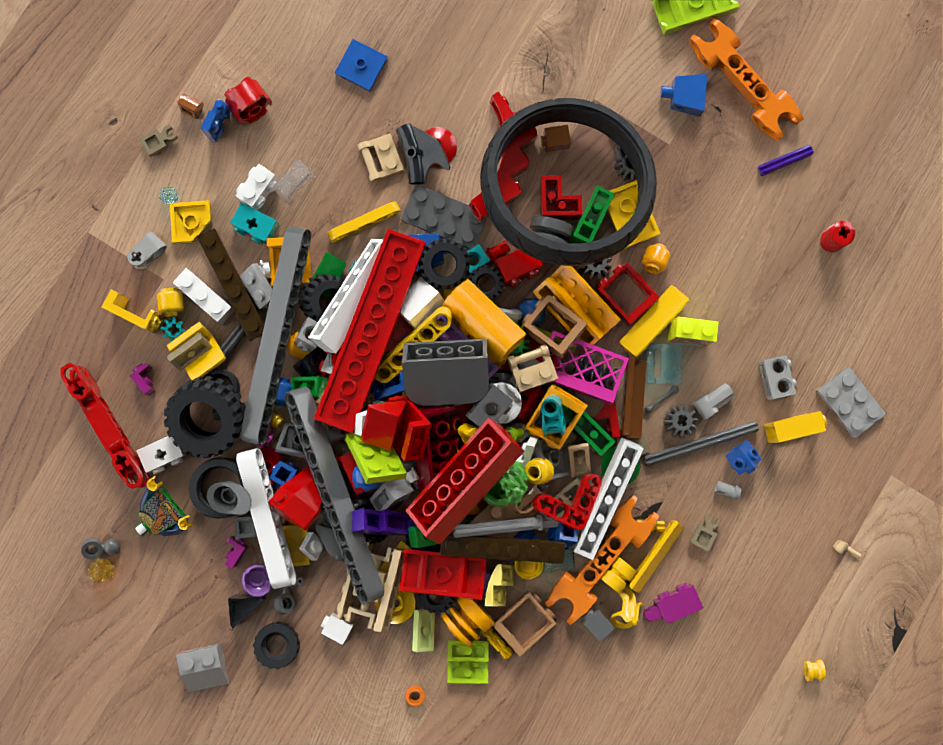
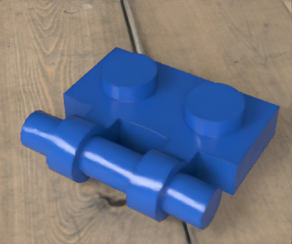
(214, 120)

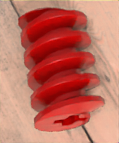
(837, 236)

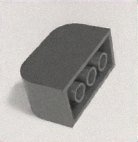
(446, 371)

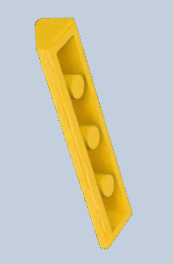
(654, 321)
(655, 555)

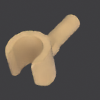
(840, 546)

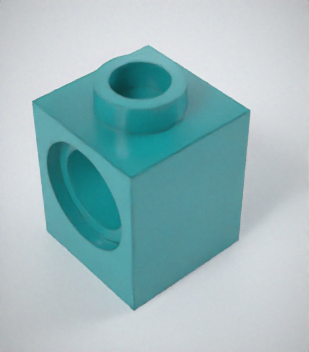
(478, 253)

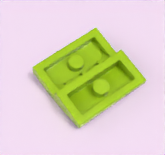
(467, 663)

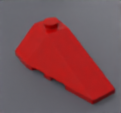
(299, 499)

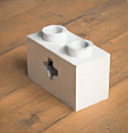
(150, 455)

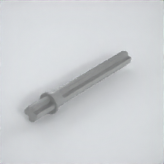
(502, 526)

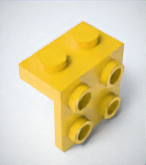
(208, 360)

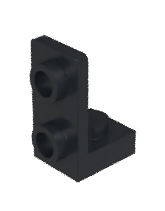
(310, 363)

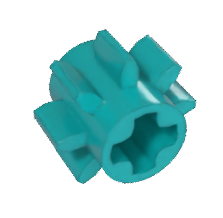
(169, 324)

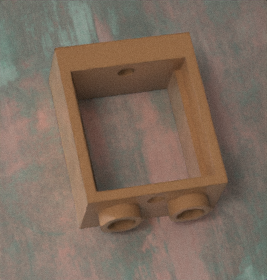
(570, 339)
(510, 638)

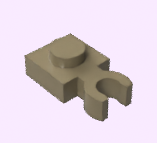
(156, 142)
(704, 536)

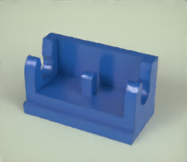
(389, 389)

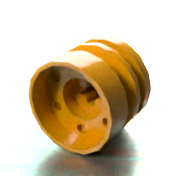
(468, 620)

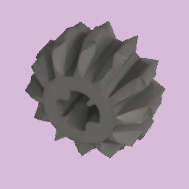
(601, 269)
(673, 419)

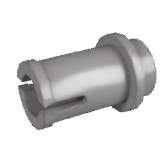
(727, 490)

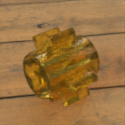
(101, 570)

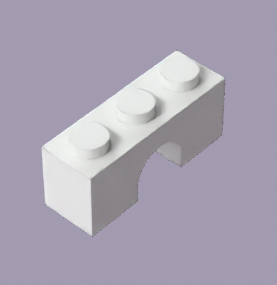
(203, 296)

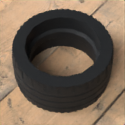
(196, 485)

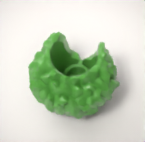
(509, 487)

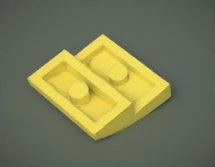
(496, 591)

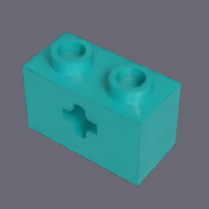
(245, 216)

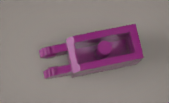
(675, 604)

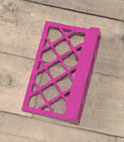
(582, 386)

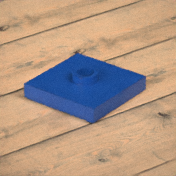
(361, 65)

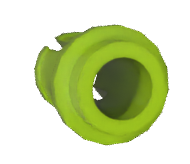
(516, 433)

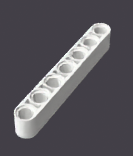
(265, 519)

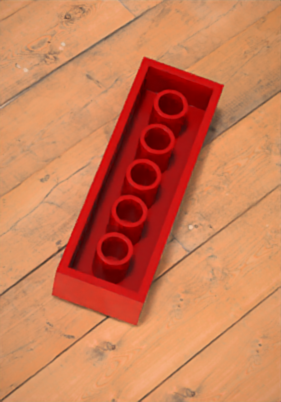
(464, 481)

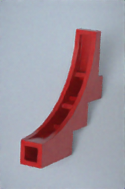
(512, 161)

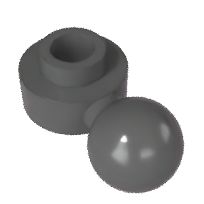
(110, 547)

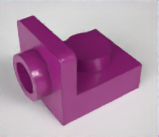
(142, 382)
(235, 555)

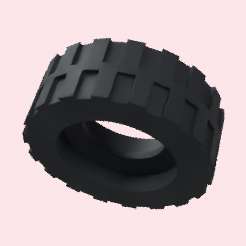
(265, 656)

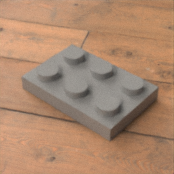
(851, 402)

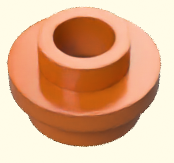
(415, 702)

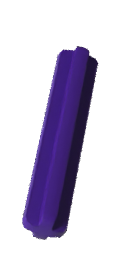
(785, 160)

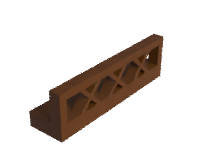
(633, 399)

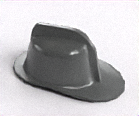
(229, 498)

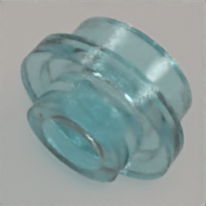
(168, 195)

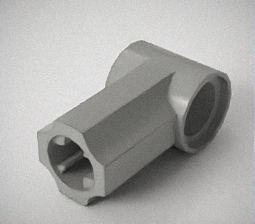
(710, 403)

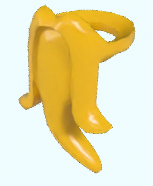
(629, 610)

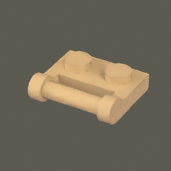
(387, 156)
(533, 375)

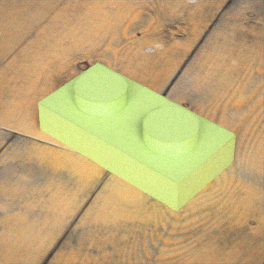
(423, 631)

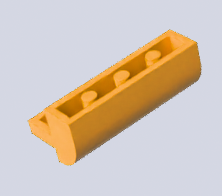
(577, 296)
(481, 319)

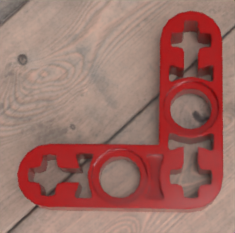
(575, 509)

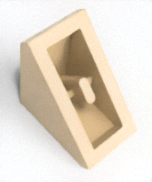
(579, 459)

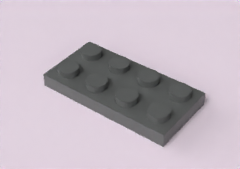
(442, 216)

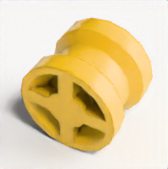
(814, 670)

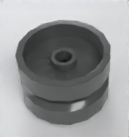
(551, 228)

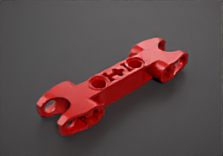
(105, 425)

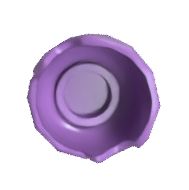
(256, 581)

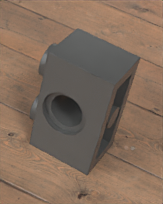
(493, 396)

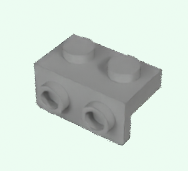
(257, 285)

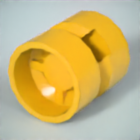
(618, 574)

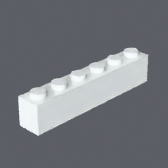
(336, 319)
(608, 498)

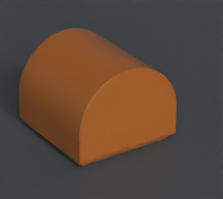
(190, 106)

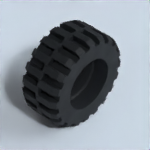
(185, 431)

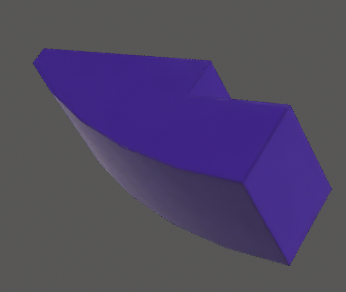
(381, 522)

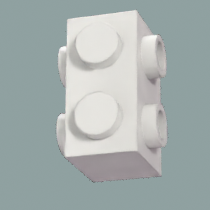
(256, 187)

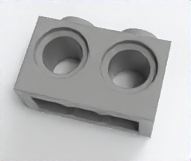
(771, 378)
(391, 495)

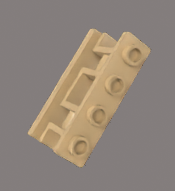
(391, 581)

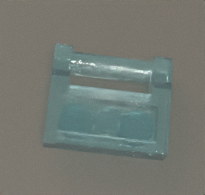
(669, 364)

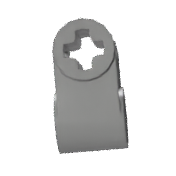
(148, 250)

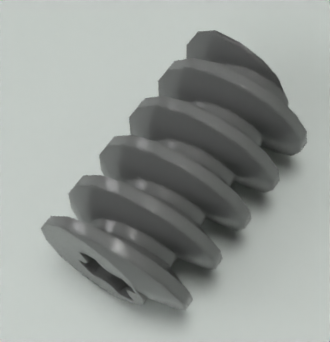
(591, 375)

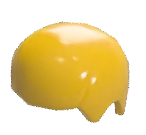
(528, 570)

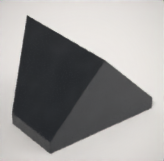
(241, 606)

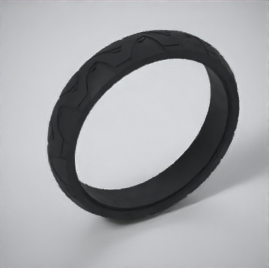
(593, 116)

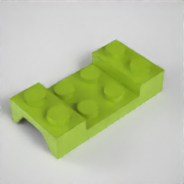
(677, 14)

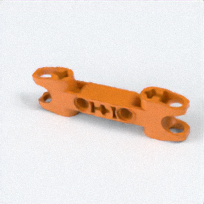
(723, 52)
(577, 588)

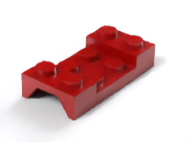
(442, 575)

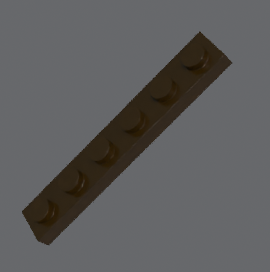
(232, 284)
(504, 548)

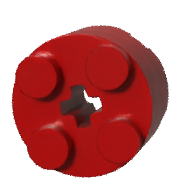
(247, 101)

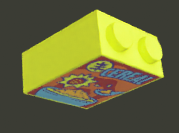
(693, 331)

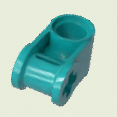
(553, 420)

